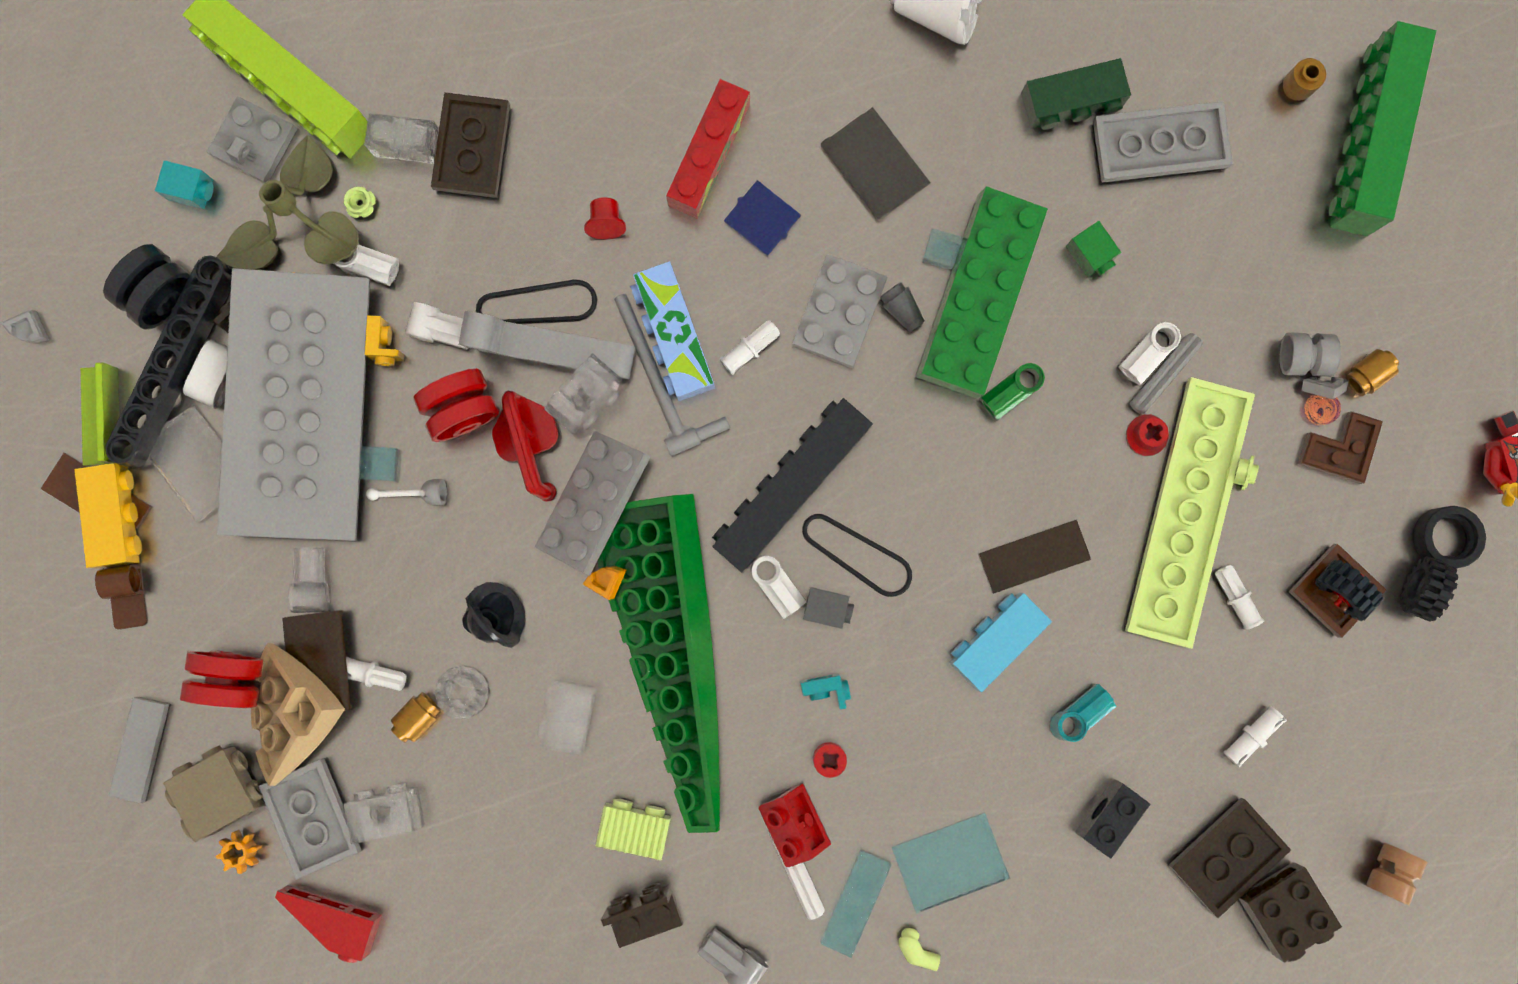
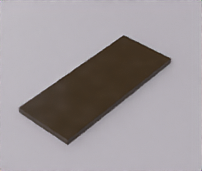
(1034, 556)

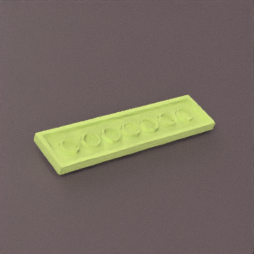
(1190, 513)

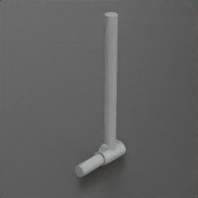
(681, 436)

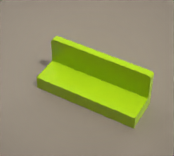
(98, 411)

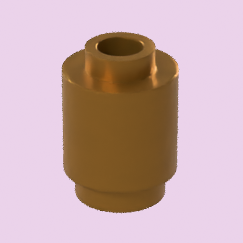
(1304, 79)
(1373, 372)
(415, 718)

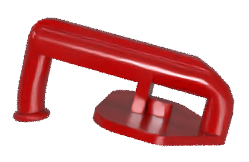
(520, 434)

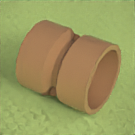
(1396, 873)

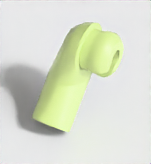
(914, 953)

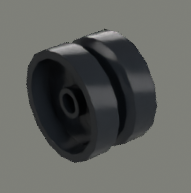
(145, 286)

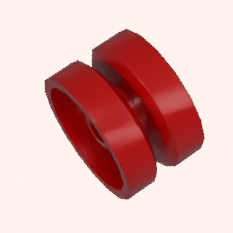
(455, 405)
(221, 683)

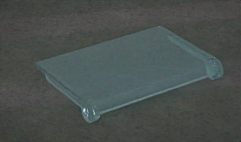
(950, 863)

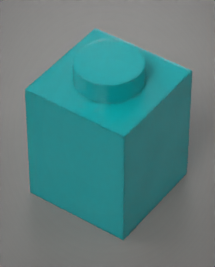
(184, 185)

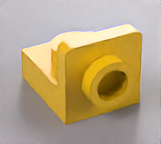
(377, 337)

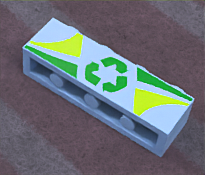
(673, 330)

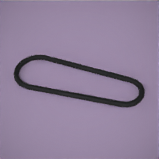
(540, 287)
(847, 567)

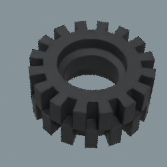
(1429, 589)

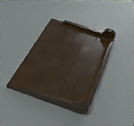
(320, 646)

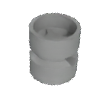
(1305, 353)

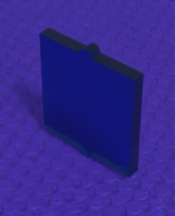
(762, 218)

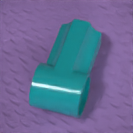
(1084, 712)

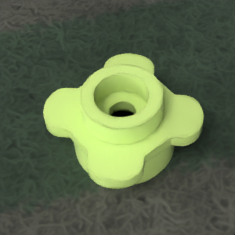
(1246, 472)

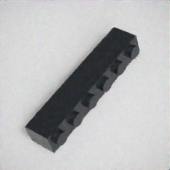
(792, 485)

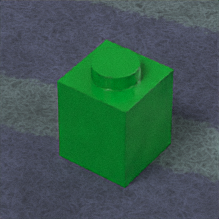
(1094, 250)

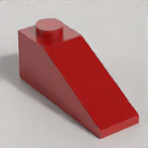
(334, 924)

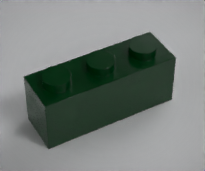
(1076, 94)

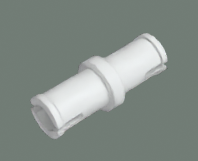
(1255, 736)

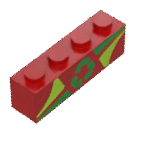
(708, 148)

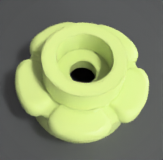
(353, 196)

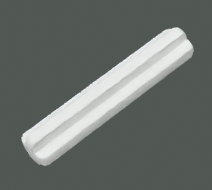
(804, 889)

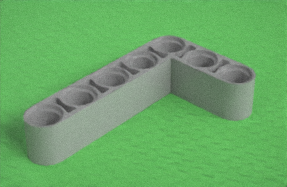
(541, 345)

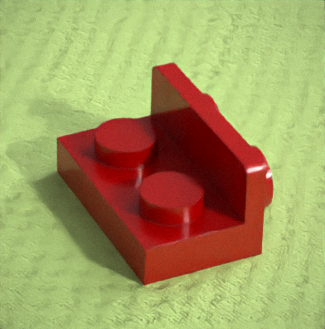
(795, 826)

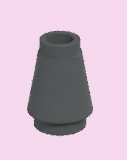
(902, 306)

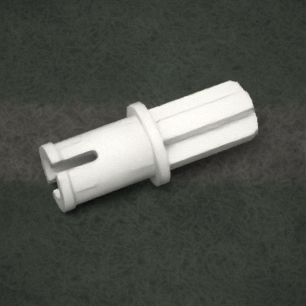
(750, 347)
(1238, 597)
(373, 674)

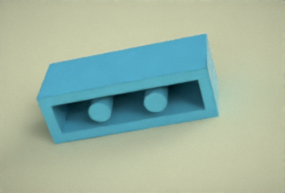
(999, 641)

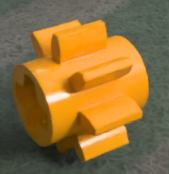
(232, 859)

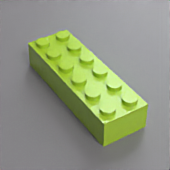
(278, 75)

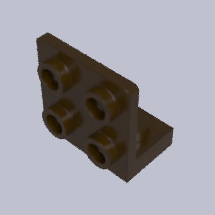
(643, 915)

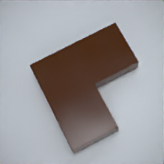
(1347, 457)

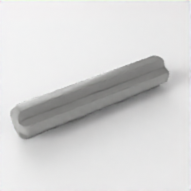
(1166, 373)

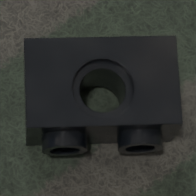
(1112, 818)

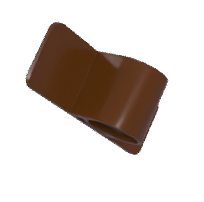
(125, 589)

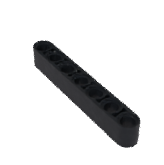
(173, 378)

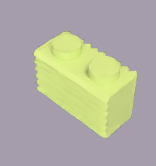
(633, 829)

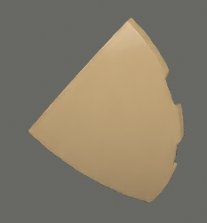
(291, 713)

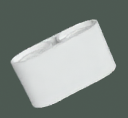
(208, 375)

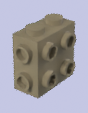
(213, 792)

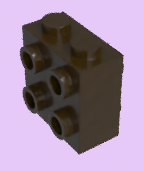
(1290, 912)

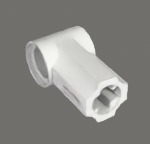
(371, 265)
(432, 325)
(1149, 353)
(779, 588)

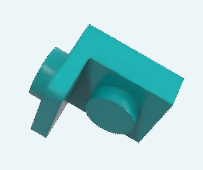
(819, 688)

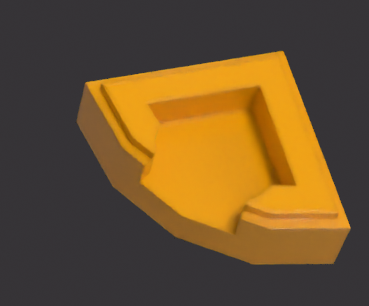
(605, 581)

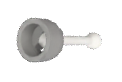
(432, 492)

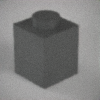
(828, 608)

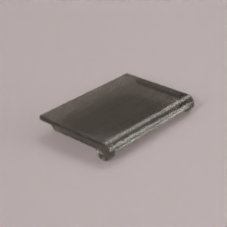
(875, 163)

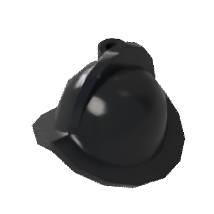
(494, 614)

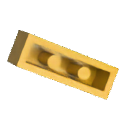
(107, 516)

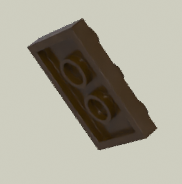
(470, 145)
(1229, 857)

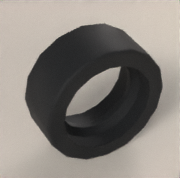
(1473, 529)

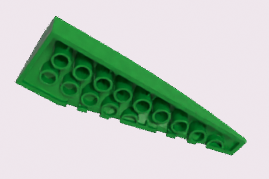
(670, 643)

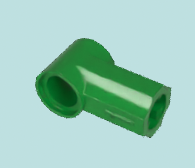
(1011, 392)

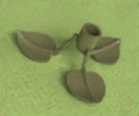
(327, 243)

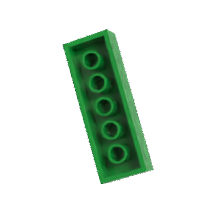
(1382, 129)
(981, 292)

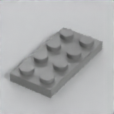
(1162, 141)
(592, 502)

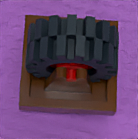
(1338, 591)

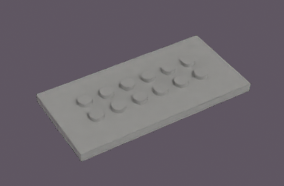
(293, 405)

